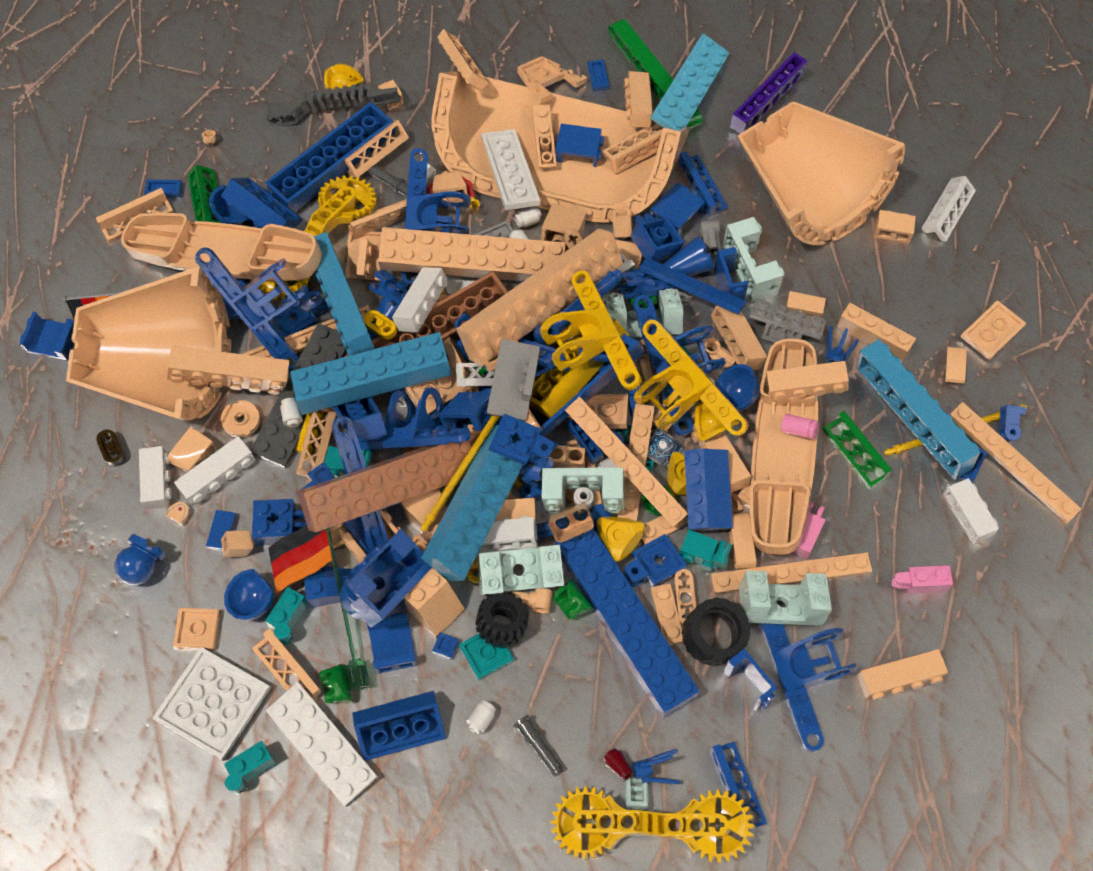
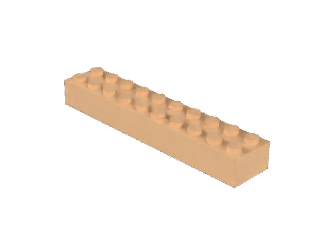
(465, 253)
(538, 296)

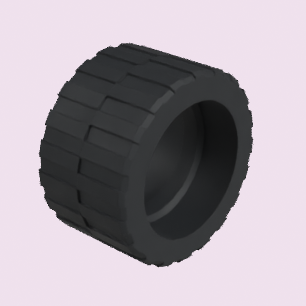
(731, 615)

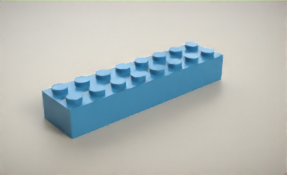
(341, 299)
(370, 373)
(917, 409)
(471, 512)

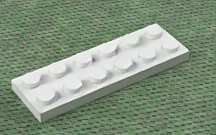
(510, 169)
(322, 744)

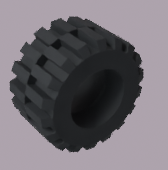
(499, 633)

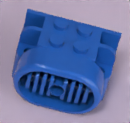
(390, 569)

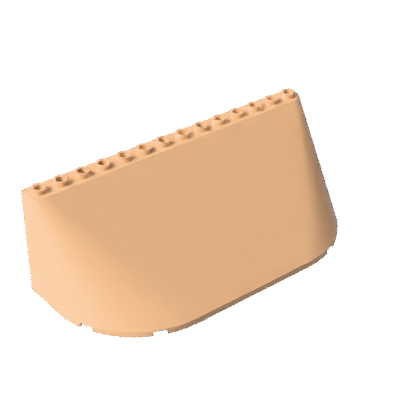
(466, 112)

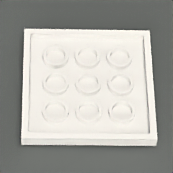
(211, 703)

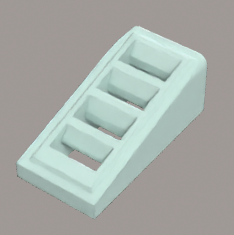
(636, 802)

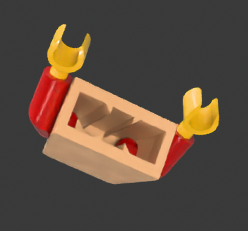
(453, 182)

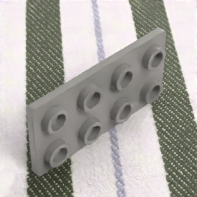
(786, 323)
(513, 379)

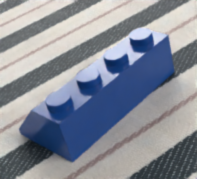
(258, 204)
(364, 416)
(708, 489)
(398, 725)

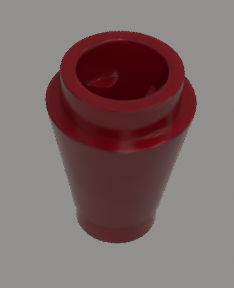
(617, 763)

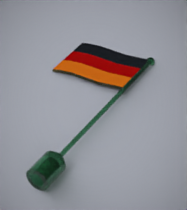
(301, 556)

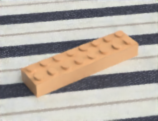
(462, 60)

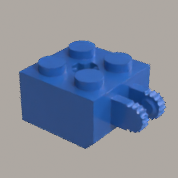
(656, 238)
(280, 512)

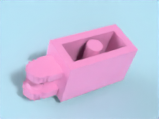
(812, 529)
(924, 580)

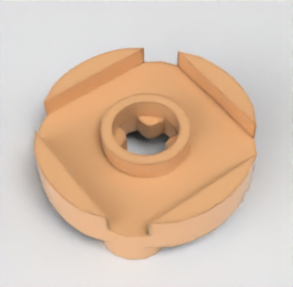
(243, 429)

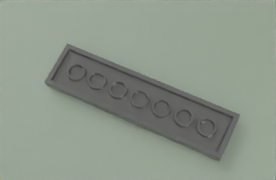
(277, 441)

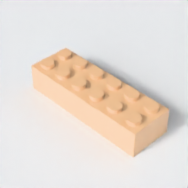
(227, 370)

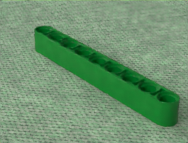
(645, 61)

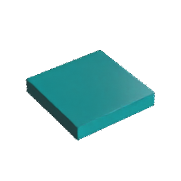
(484, 658)

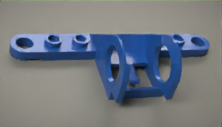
(422, 208)
(252, 304)
(659, 363)
(417, 429)
(352, 461)
(797, 673)

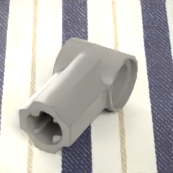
(710, 232)

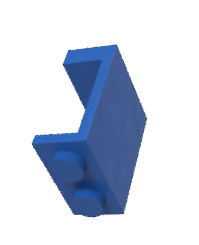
(579, 142)
(678, 205)
(723, 267)
(48, 337)
(467, 405)
(392, 644)
(755, 674)

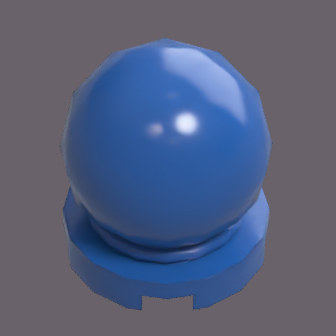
(137, 563)

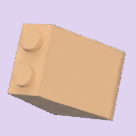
(561, 219)
(418, 507)
(433, 603)

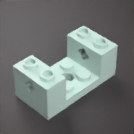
(764, 279)
(669, 313)
(557, 480)
(540, 565)
(804, 603)

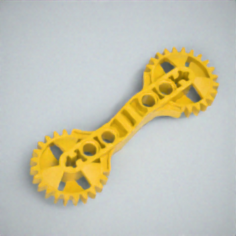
(333, 211)
(652, 824)

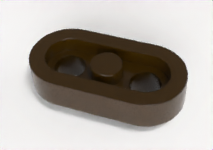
(111, 448)

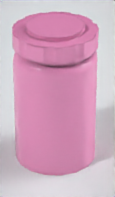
(800, 426)

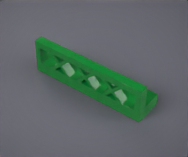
(200, 194)
(863, 447)

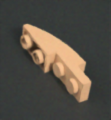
(544, 136)

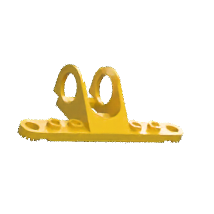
(597, 331)
(688, 383)

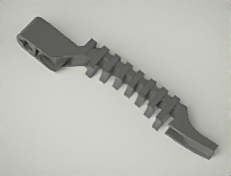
(291, 111)

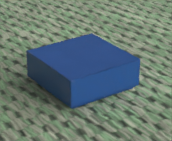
(445, 646)

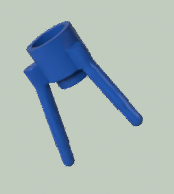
(837, 353)
(644, 768)

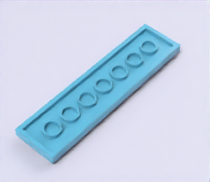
(690, 84)

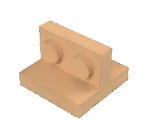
(362, 261)

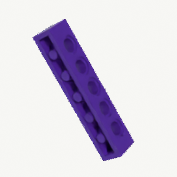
(768, 93)

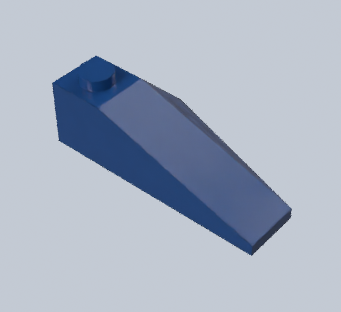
(322, 586)

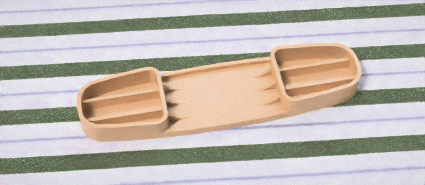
(245, 250)
(782, 461)

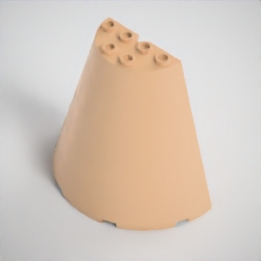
(821, 170)
(128, 342)

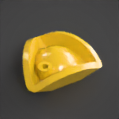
(341, 75)
(707, 423)
(676, 474)
(619, 535)

